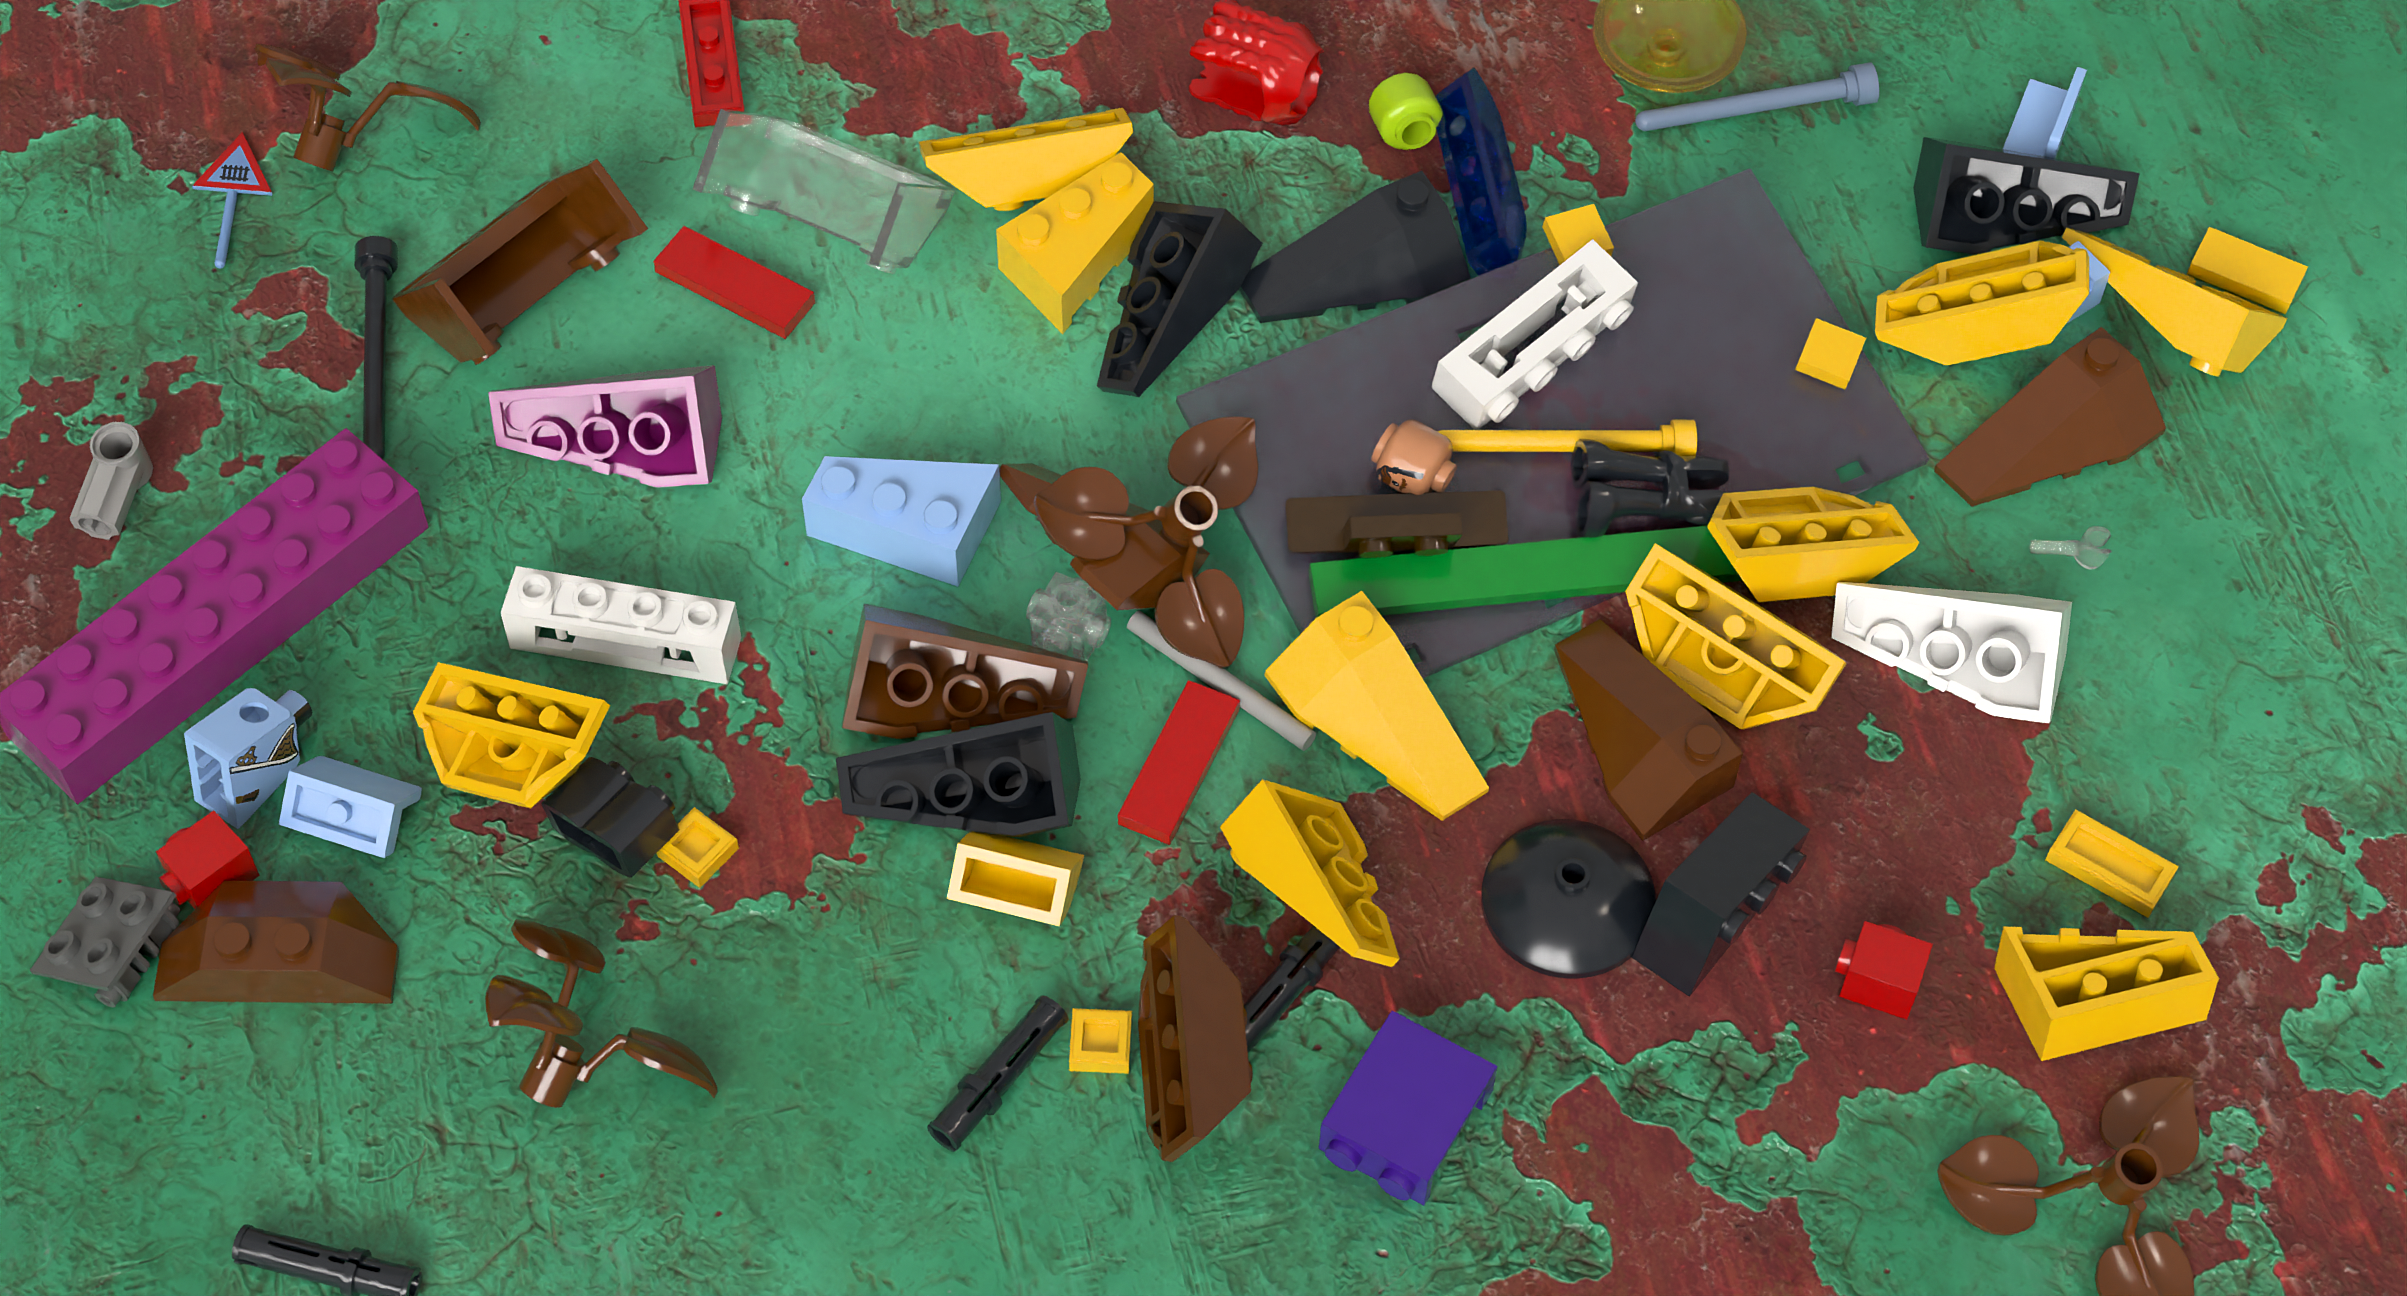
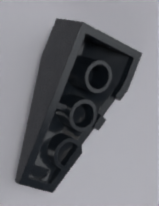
(984, 779)

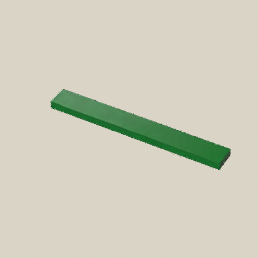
(1509, 571)

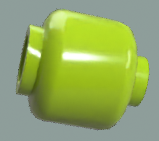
(1405, 111)

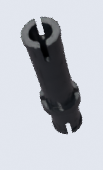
(1285, 988)
(955, 1120)
(350, 1271)

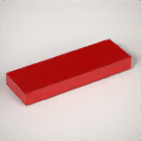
(710, 59)
(734, 282)
(1178, 762)

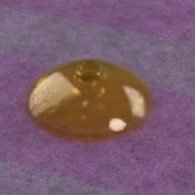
(1670, 42)

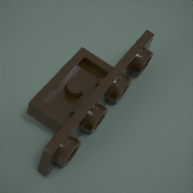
(1396, 522)

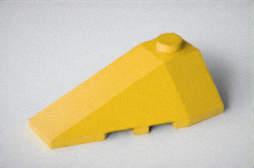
(2201, 321)

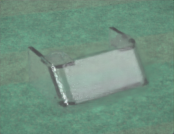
(823, 183)

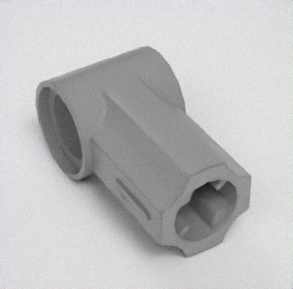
(111, 481)

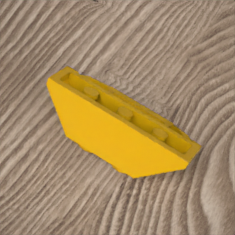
(1027, 160)
(1985, 303)
(1807, 540)
(1725, 645)
(504, 733)

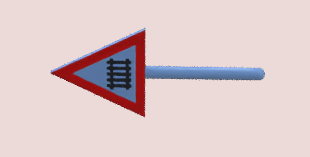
(232, 173)

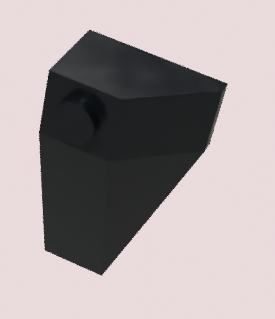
(1997, 198)
(1376, 250)
(1182, 275)

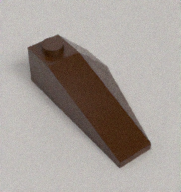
(2071, 416)
(1138, 571)
(940, 676)
(1649, 736)

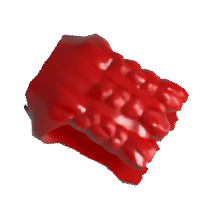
(1257, 64)

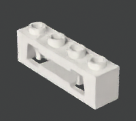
(1597, 298)
(622, 624)

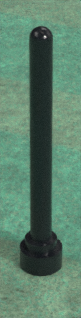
(376, 262)

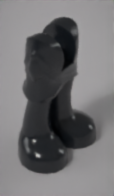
(1601, 503)

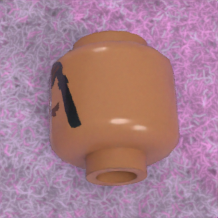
(1414, 458)

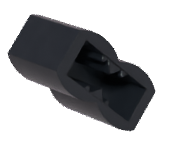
(612, 815)

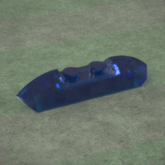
(1481, 174)

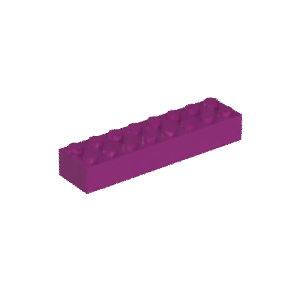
(210, 615)

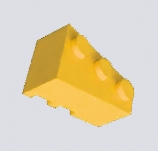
(1075, 238)
(2102, 988)

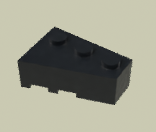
(1720, 891)

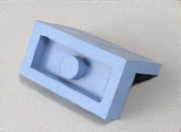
(2044, 117)
(346, 804)

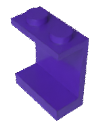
(1405, 1107)

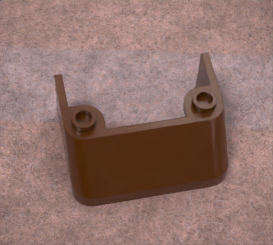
(520, 259)

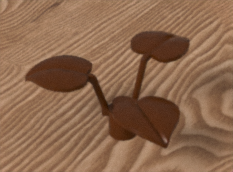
(322, 133)
(1220, 471)
(559, 1057)
(2154, 1138)

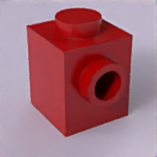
(202, 858)
(1883, 968)

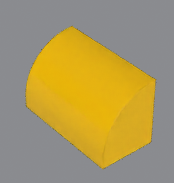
(1015, 877)

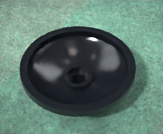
(1560, 924)

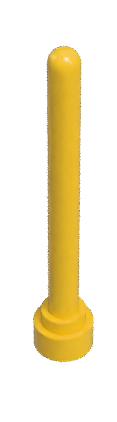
(1677, 437)

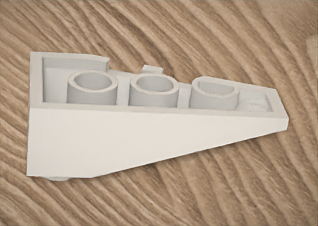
(1978, 645)

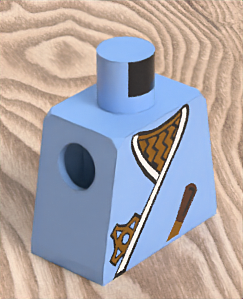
(244, 752)

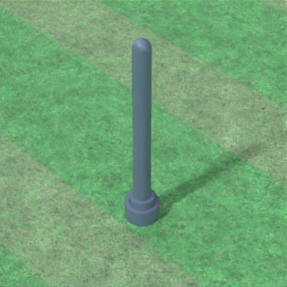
(1856, 85)

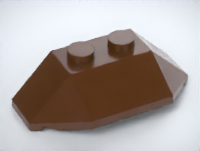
(278, 947)
(1189, 1038)

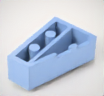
(904, 511)

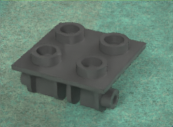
(105, 936)

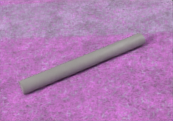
(1226, 683)

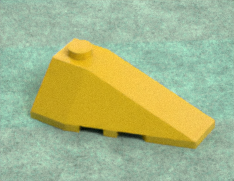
(1369, 697)
(1312, 861)

